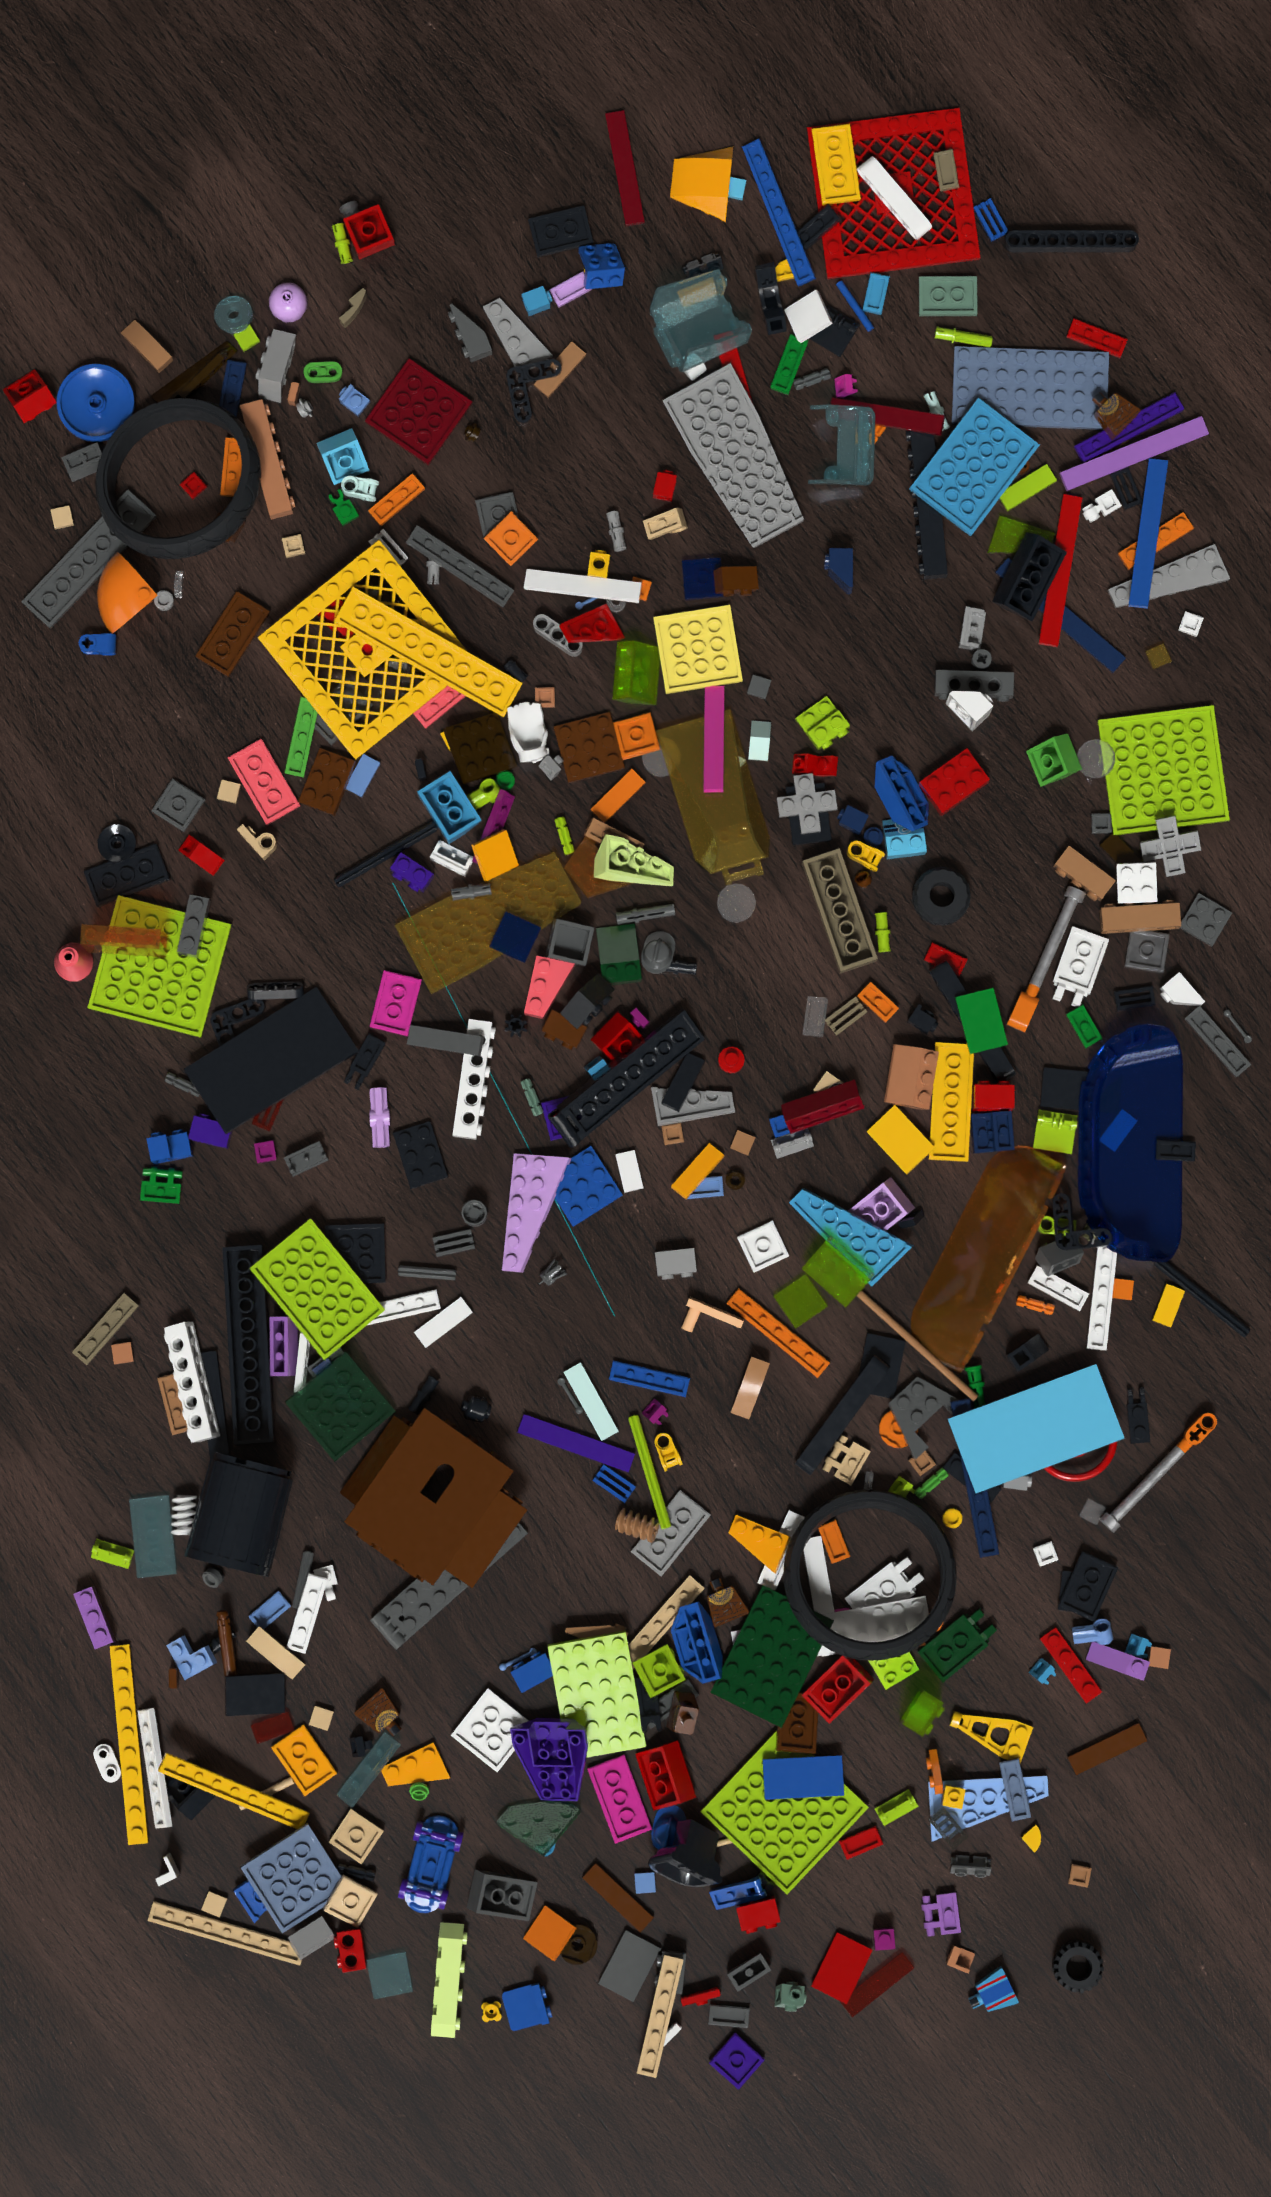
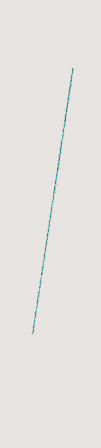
(521, 1134)

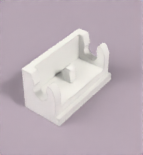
(451, 858)

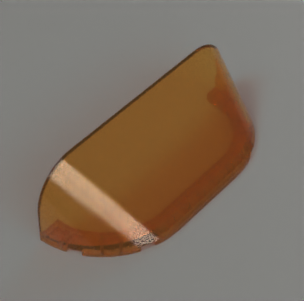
(984, 1253)

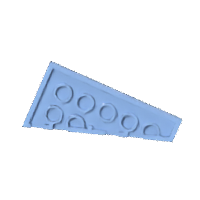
(982, 1800)

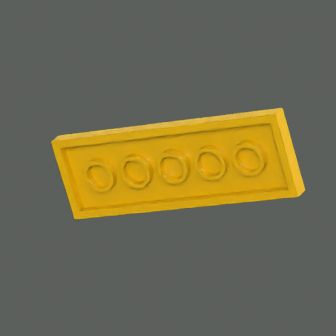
(951, 1103)

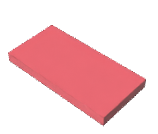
(264, 782)

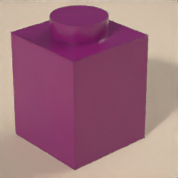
(884, 1938)

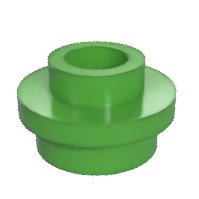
(419, 1791)

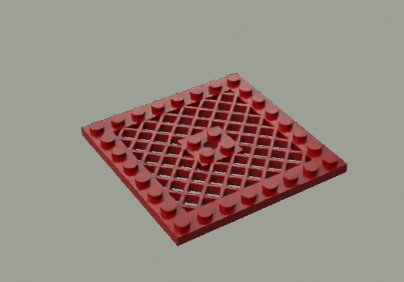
(910, 257)

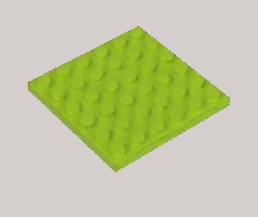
(1164, 769)
(160, 990)
(780, 1834)

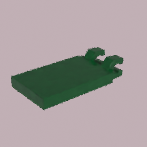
(956, 1645)

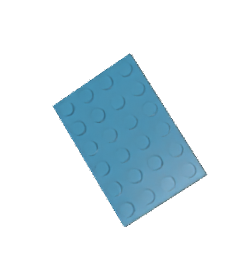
(974, 467)

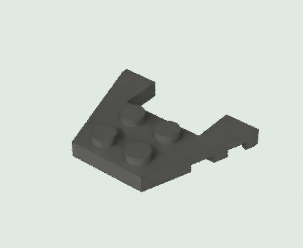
(914, 1407)

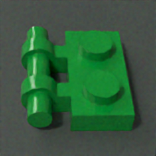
(158, 1191)

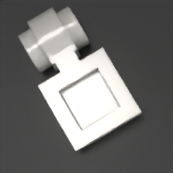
(1105, 503)

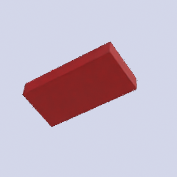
(938, 954)
(861, 1842)

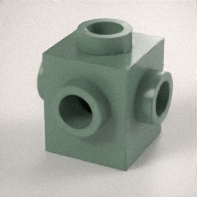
(790, 1996)

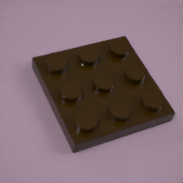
(480, 748)

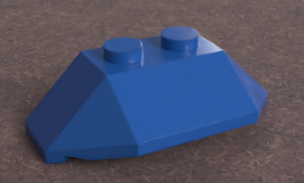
(901, 794)
(697, 1643)

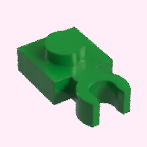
(344, 510)

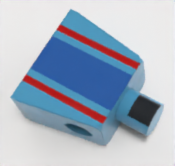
(994, 1992)

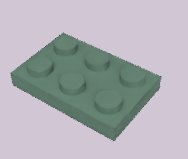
(947, 295)

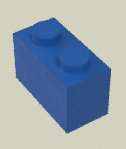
(532, 1672)

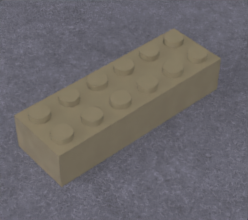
(839, 911)

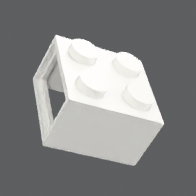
(1136, 882)

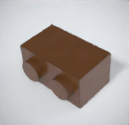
(736, 580)
(562, 1030)

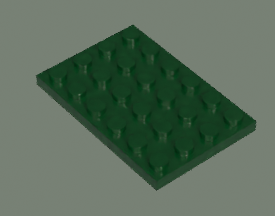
(769, 1659)

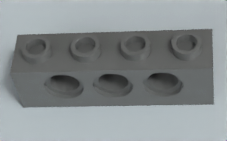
(1004, 680)

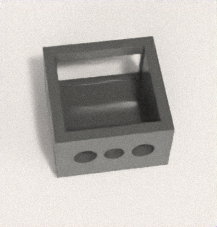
(569, 942)

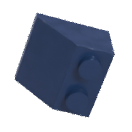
(840, 567)

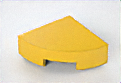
(1032, 1838)

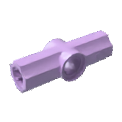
(379, 1117)

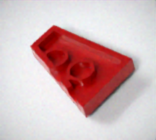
(592, 627)

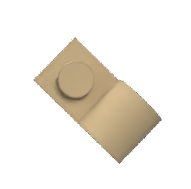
(667, 522)
(256, 843)

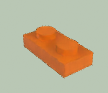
(877, 1002)
(935, 1779)

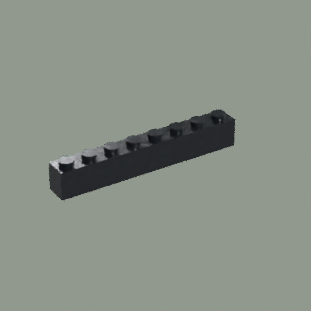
(929, 520)

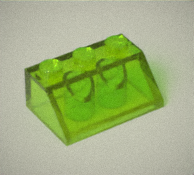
(636, 673)

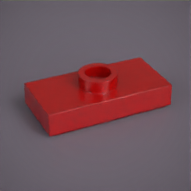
(701, 1997)

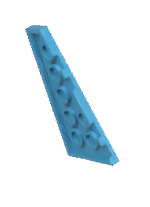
(864, 1240)

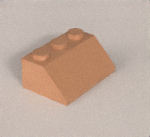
(911, 1077)

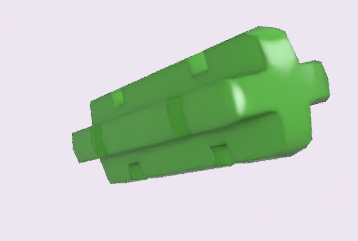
(931, 1483)

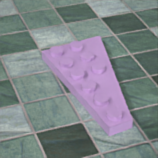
(530, 1199)

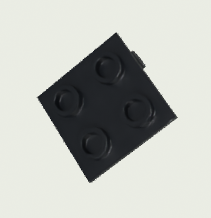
(837, 335)

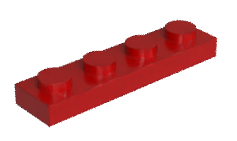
(1070, 1665)

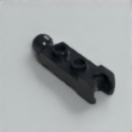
(648, 1708)

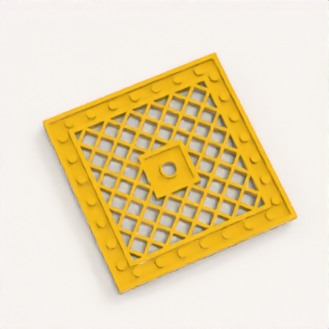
(274, 641)

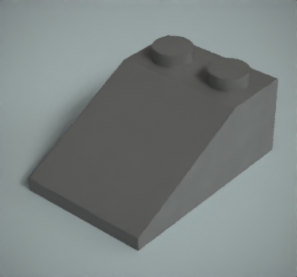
(501, 1895)

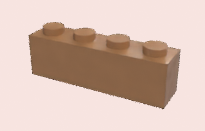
(1140, 917)

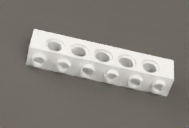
(471, 1130)
(200, 1390)

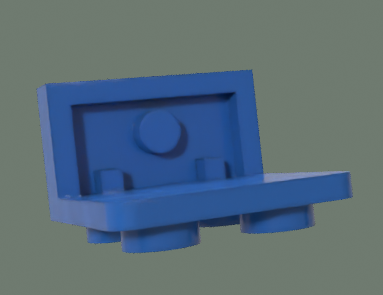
(602, 266)
(526, 2006)

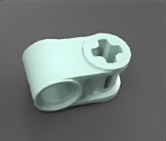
(361, 488)

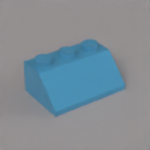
(449, 807)

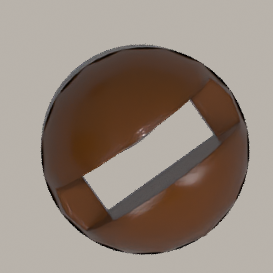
(859, 879)

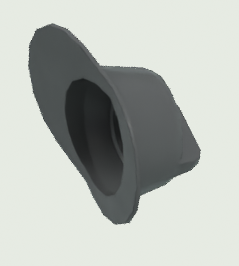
(658, 952)

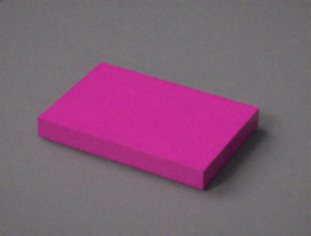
(395, 1003)

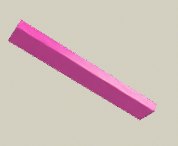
(714, 739)

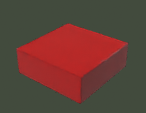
(193, 485)

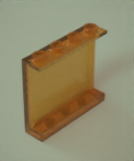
(123, 940)

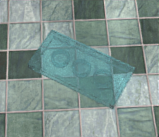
(153, 1536)

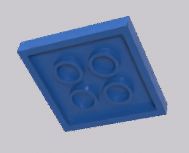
(585, 1187)

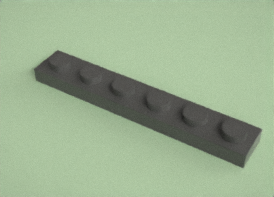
(460, 566)

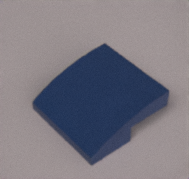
(992, 1132)

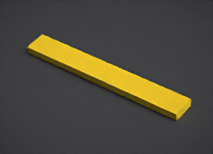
(233, 1791)

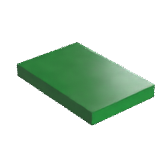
(981, 1021)

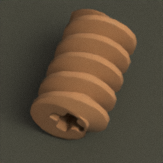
(637, 1526)

